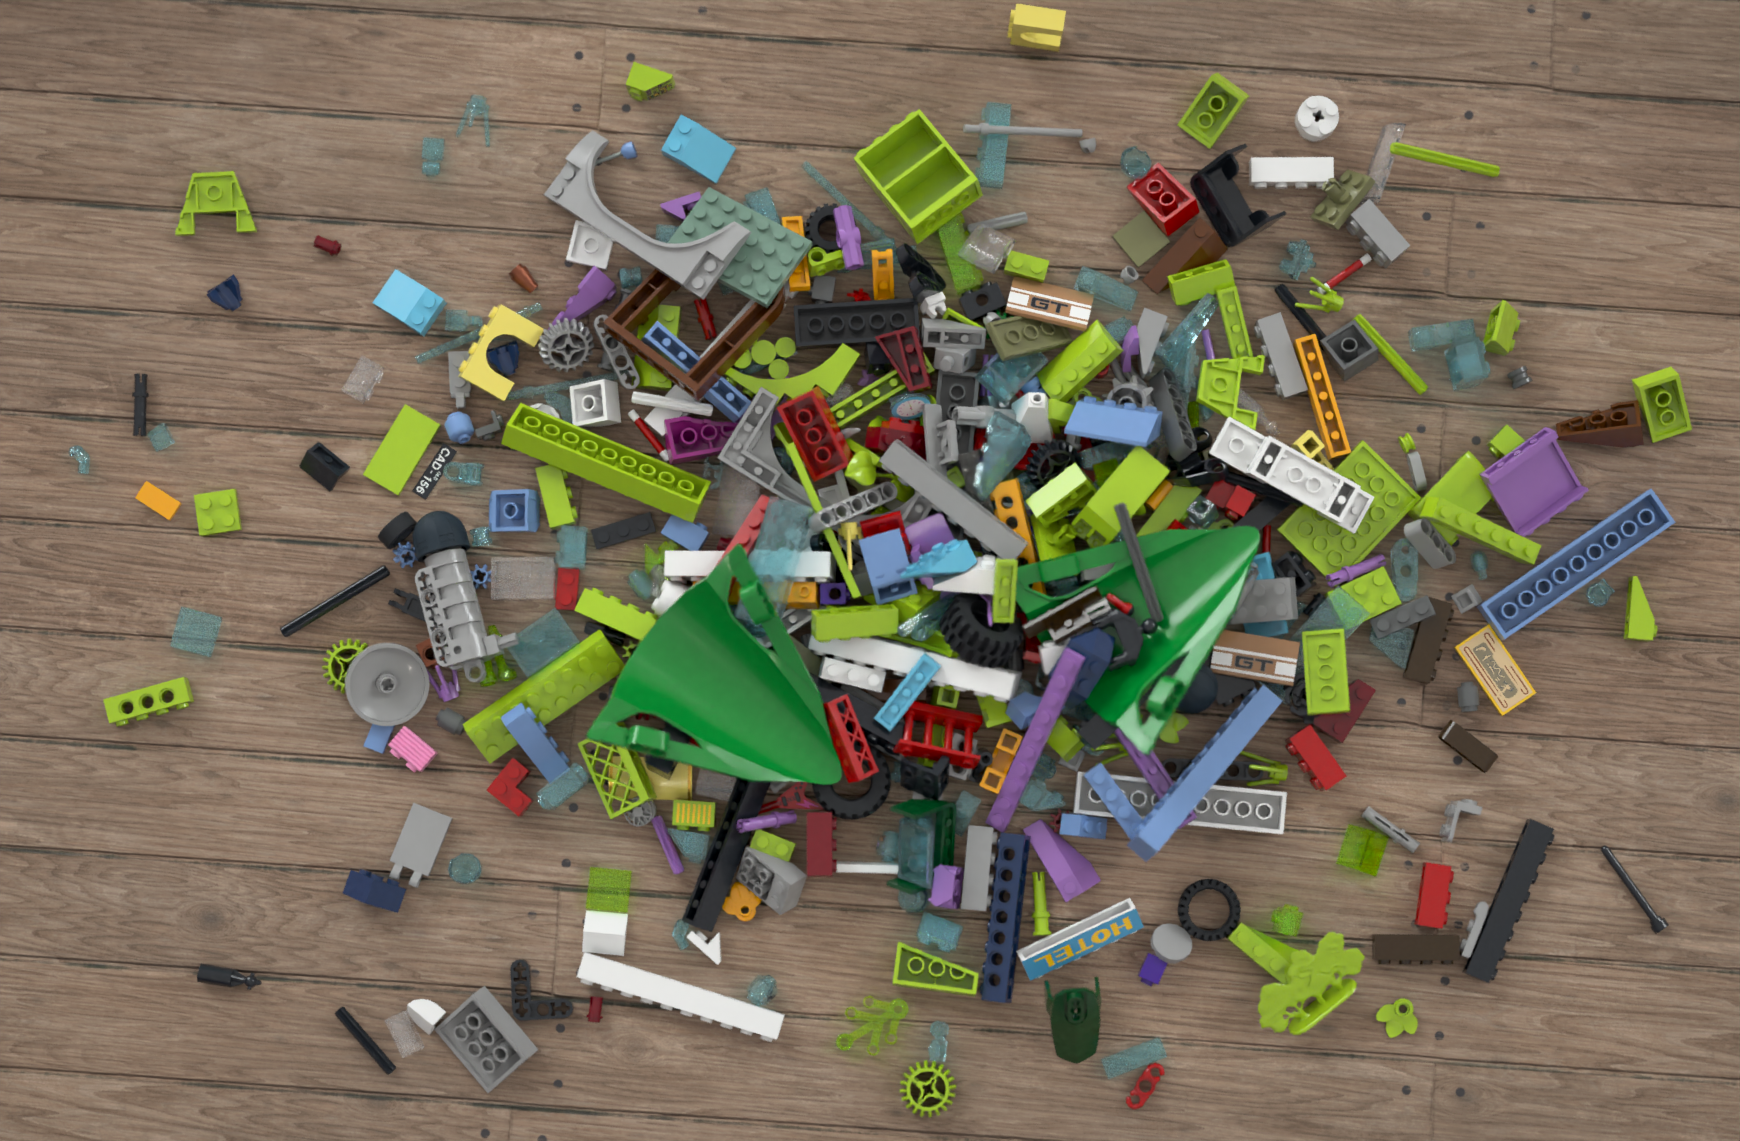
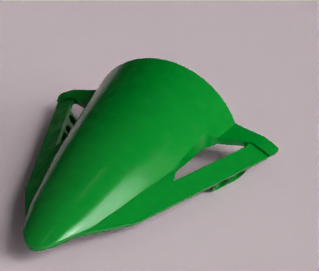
(1198, 590)
(712, 679)

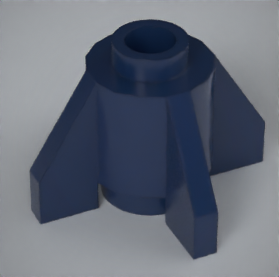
(226, 294)
(504, 357)

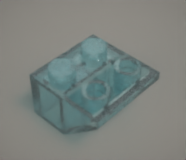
(938, 931)

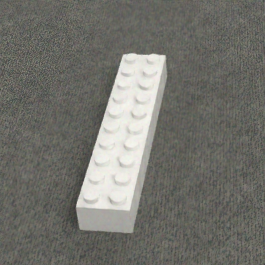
(902, 657)
(1219, 808)

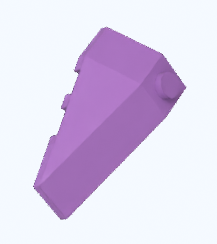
(593, 293)
(1064, 864)

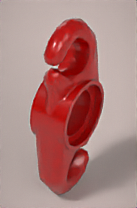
(1143, 1096)

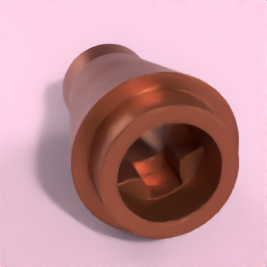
(523, 278)

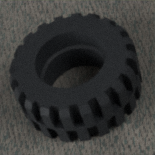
(968, 632)
(867, 803)

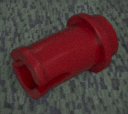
(327, 245)
(595, 1009)

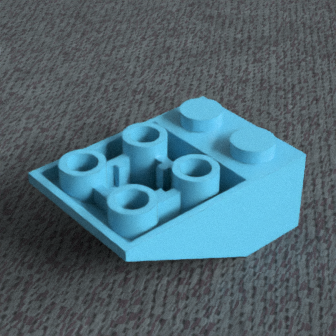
(942, 561)

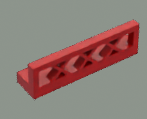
(843, 745)

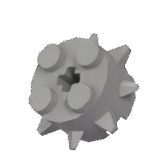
(1130, 390)

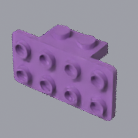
(924, 536)

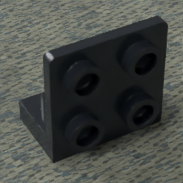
(923, 780)

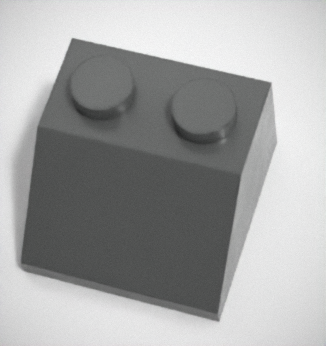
(1349, 350)

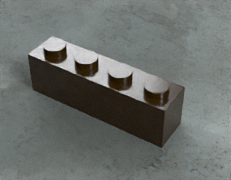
(1427, 643)
(1415, 947)

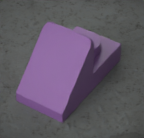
(676, 207)

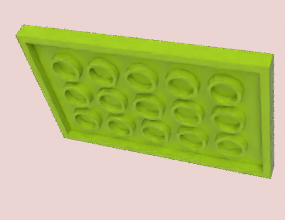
(1333, 547)

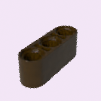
(1468, 746)

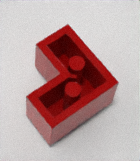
(1230, 499)
(506, 787)

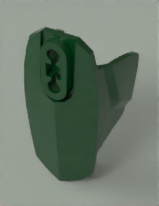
(1074, 1033)

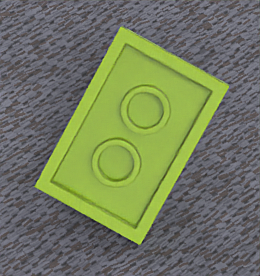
(1054, 538)

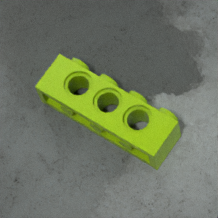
(116, 705)

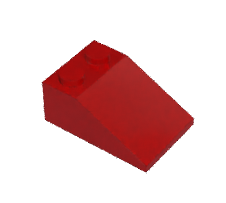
(1164, 199)

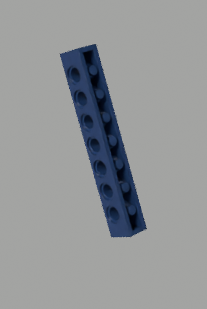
(1013, 909)

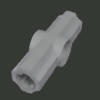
(978, 416)

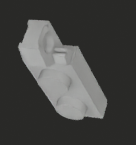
(458, 387)

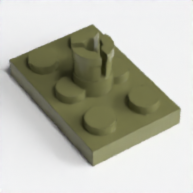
(1341, 198)

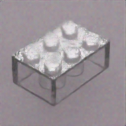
(523, 578)

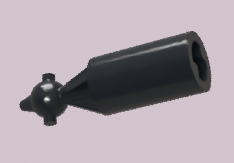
(225, 977)

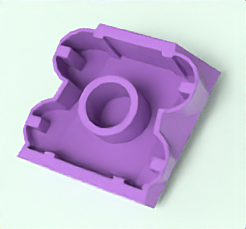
(947, 886)

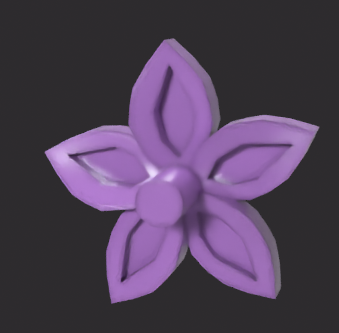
(867, 379)

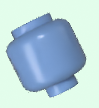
(459, 427)

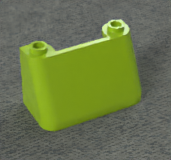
(1460, 487)

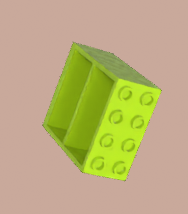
(918, 176)

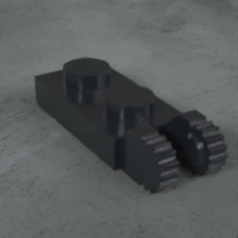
(412, 605)

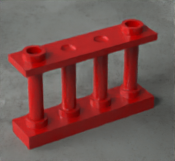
(949, 719)

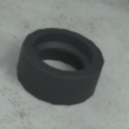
(397, 530)

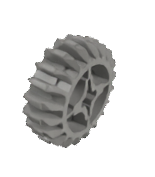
(572, 349)

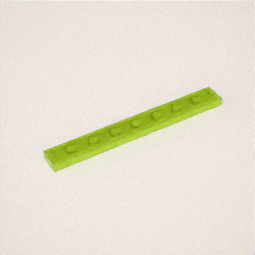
(816, 504)

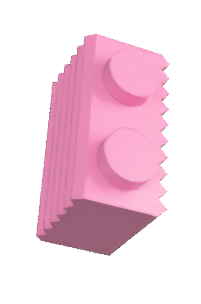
(412, 749)

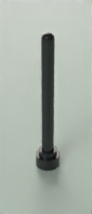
(1657, 923)

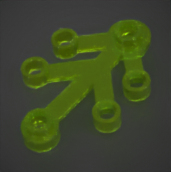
(875, 1022)

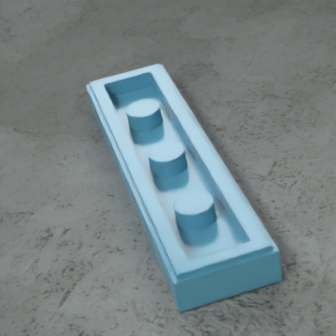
(907, 692)

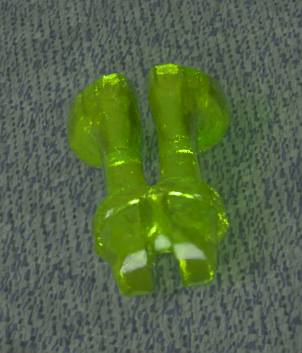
(504, 672)

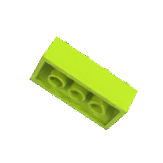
(1079, 363)
(649, 377)

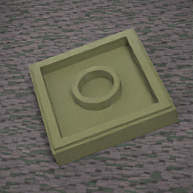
(1141, 239)

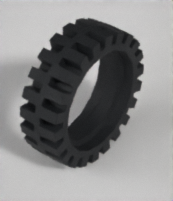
(1234, 910)

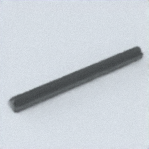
(1138, 561)

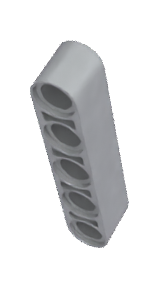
(844, 509)

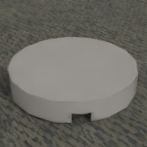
(1171, 943)

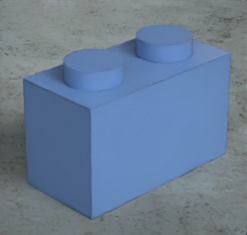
(685, 533)
(1083, 826)

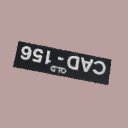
(434, 471)

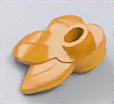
(740, 899)

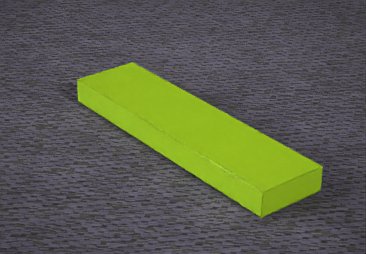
(1234, 322)

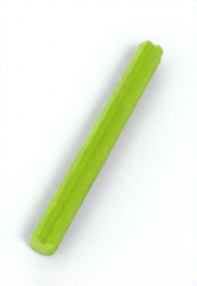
(1444, 159)

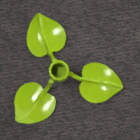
(864, 471)

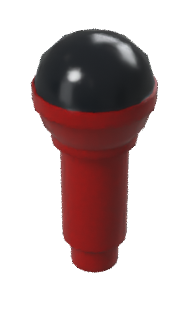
(1126, 608)

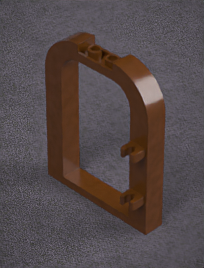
(716, 361)

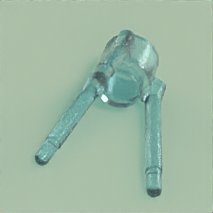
(476, 107)

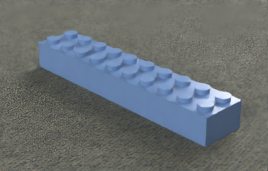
(1575, 564)
(1203, 772)

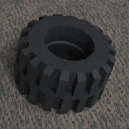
(813, 224)

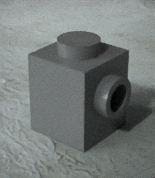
(822, 289)

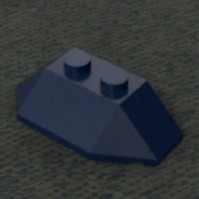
(1097, 650)

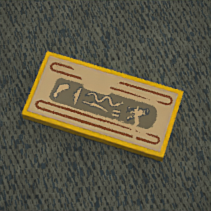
(1495, 670)

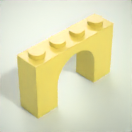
(1036, 27)
(476, 368)

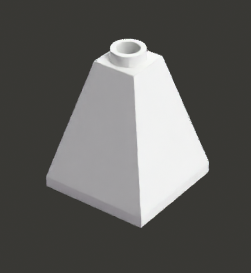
(1032, 412)

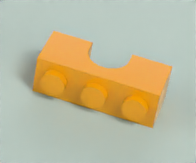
(1002, 759)

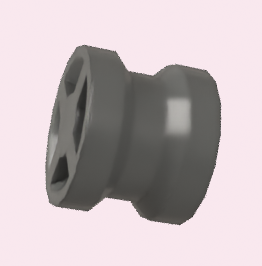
(1519, 377)

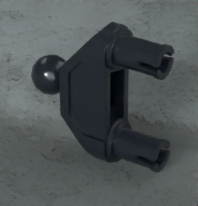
(1129, 635)

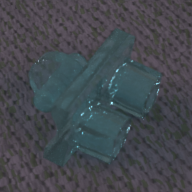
(1301, 261)

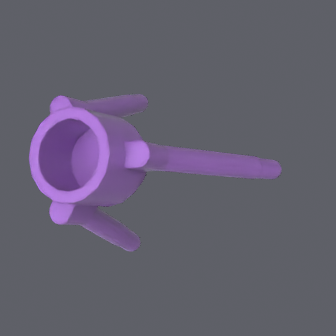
(448, 690)

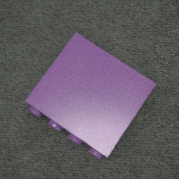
(1533, 483)

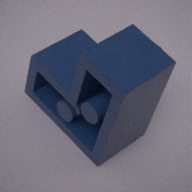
(374, 891)

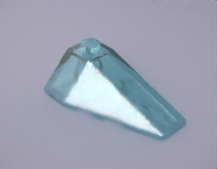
(1004, 449)

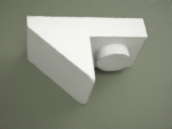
(712, 950)

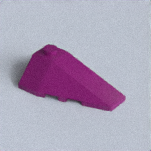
(694, 438)

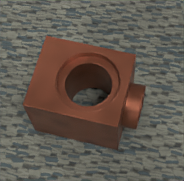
(423, 649)

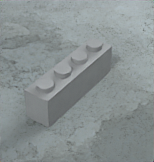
(1281, 356)
(977, 868)

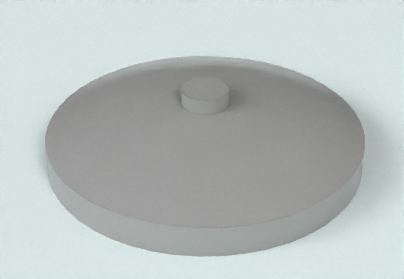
(387, 684)

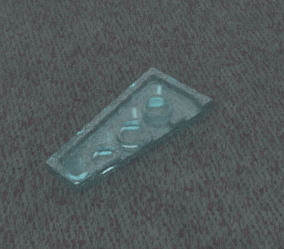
(1184, 335)

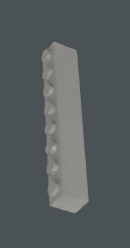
(953, 501)

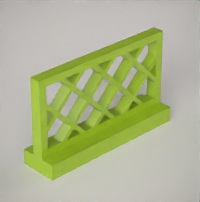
(633, 766)

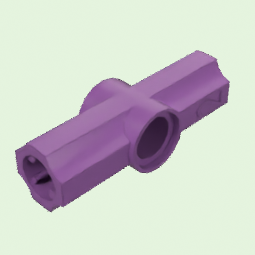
(848, 237)

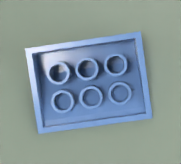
(1114, 421)

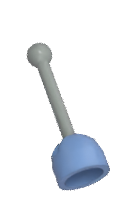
(627, 151)

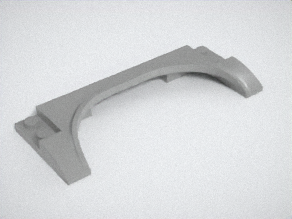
(690, 264)
(753, 455)

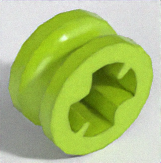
(1406, 443)

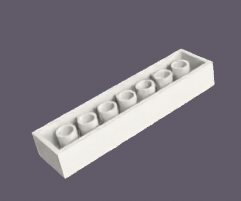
(697, 565)

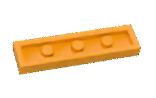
(800, 277)

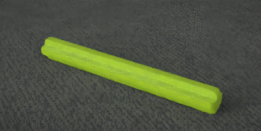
(1392, 356)

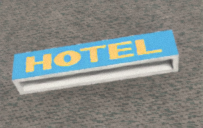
(1080, 939)

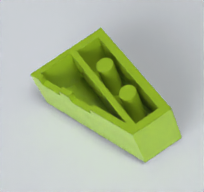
(993, 711)

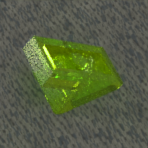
(652, 558)

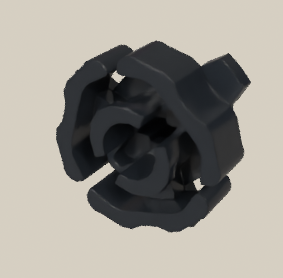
(1299, 698)

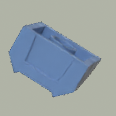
(514, 510)

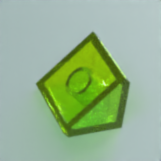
(1362, 850)

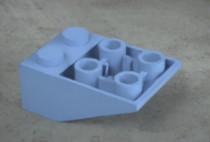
(885, 562)

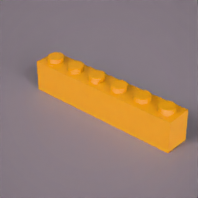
(1321, 397)

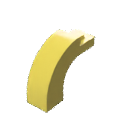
(1310, 446)

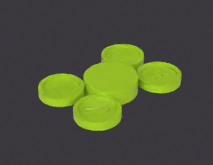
(764, 353)

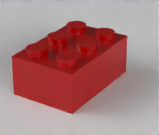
(1314, 758)

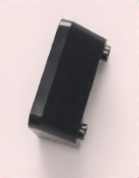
(1225, 203)

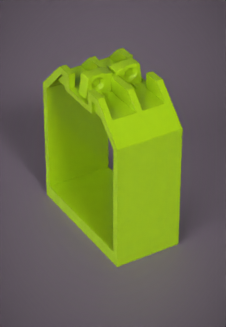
(1130, 483)

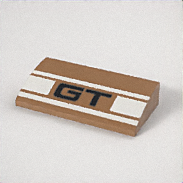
(1049, 303)
(1255, 657)

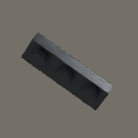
(623, 531)

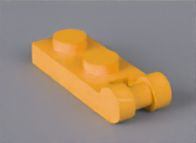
(882, 275)

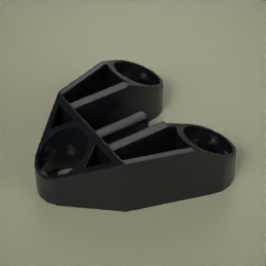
(923, 277)
(1194, 471)

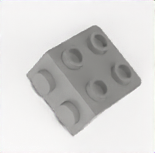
(1452, 812)

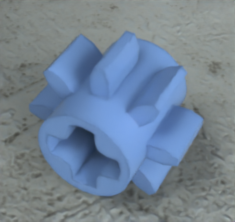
(403, 549)
(486, 578)

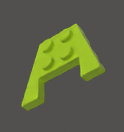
(214, 194)
(1221, 383)

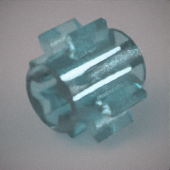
(1044, 768)

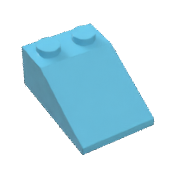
(698, 149)
(410, 302)

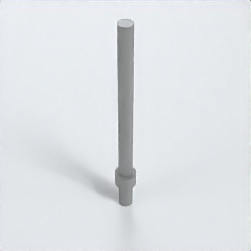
(985, 129)

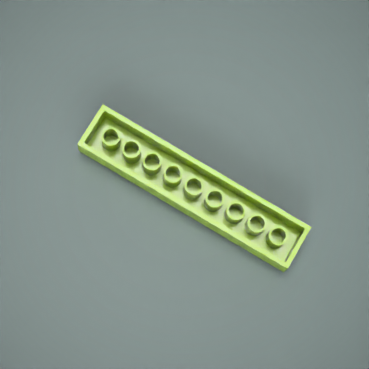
(606, 462)

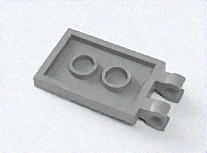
(419, 843)

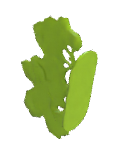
(1310, 978)

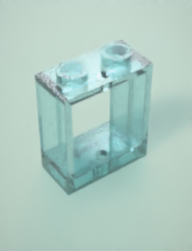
(563, 787)

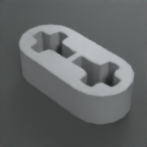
(1416, 471)

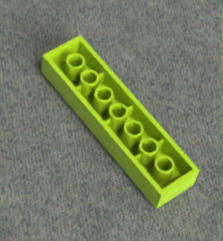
(547, 693)

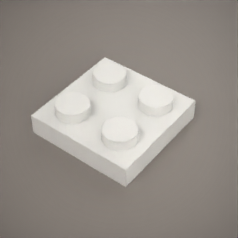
(589, 247)

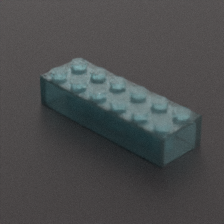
(778, 552)

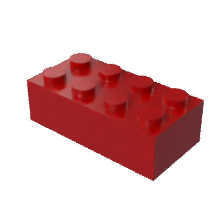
(816, 433)

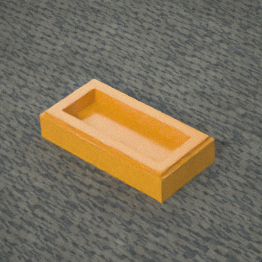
(158, 500)

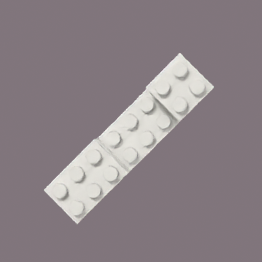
(1292, 473)

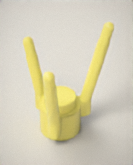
(849, 531)

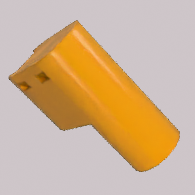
(1159, 495)

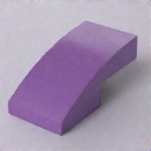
(1130, 347)

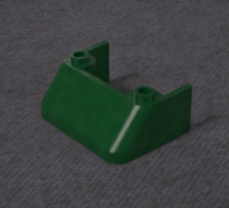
(944, 821)

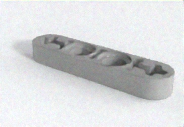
(620, 350)

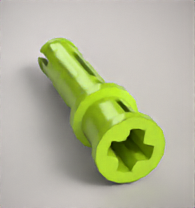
(1040, 905)

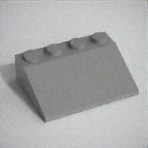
(486, 1039)

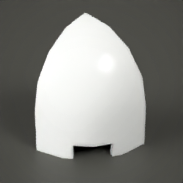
(425, 1014)

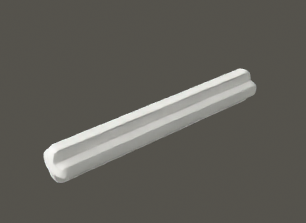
(672, 403)

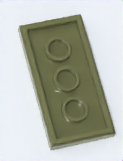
(1025, 336)

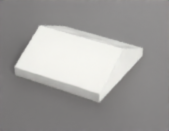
(604, 932)

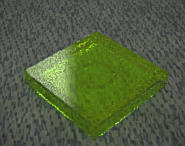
(609, 889)

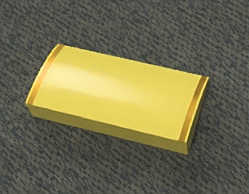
(676, 788)

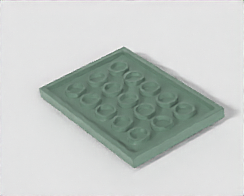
(764, 258)

